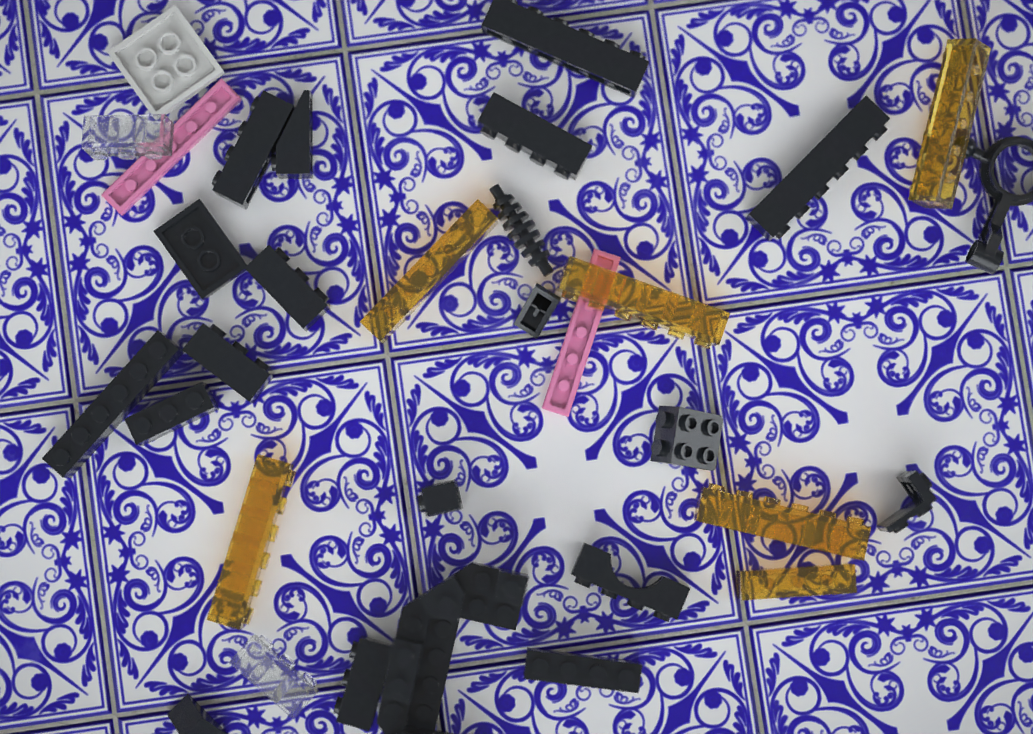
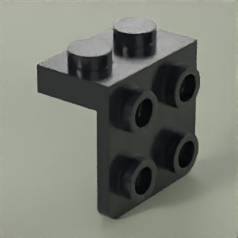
(686, 437)
(919, 491)

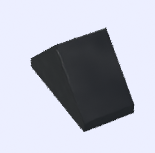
(537, 310)
(191, 718)

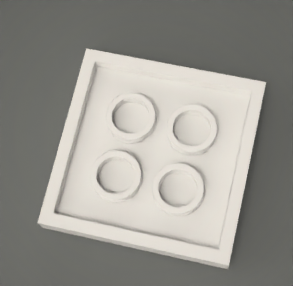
(166, 62)

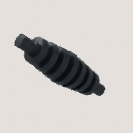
(521, 230)

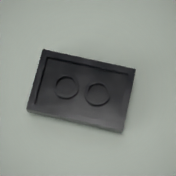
(201, 249)

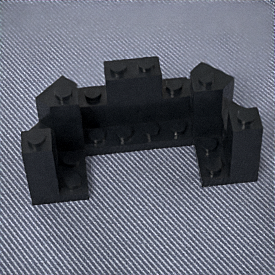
(427, 639)

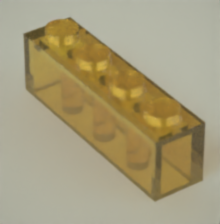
(796, 581)

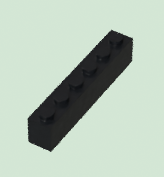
(565, 46)
(818, 168)
(113, 405)

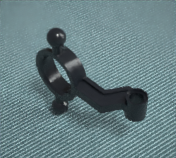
(985, 252)

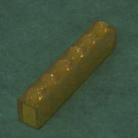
(949, 123)
(430, 271)
(643, 302)
(782, 523)
(250, 542)

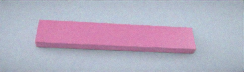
(187, 133)
(576, 347)

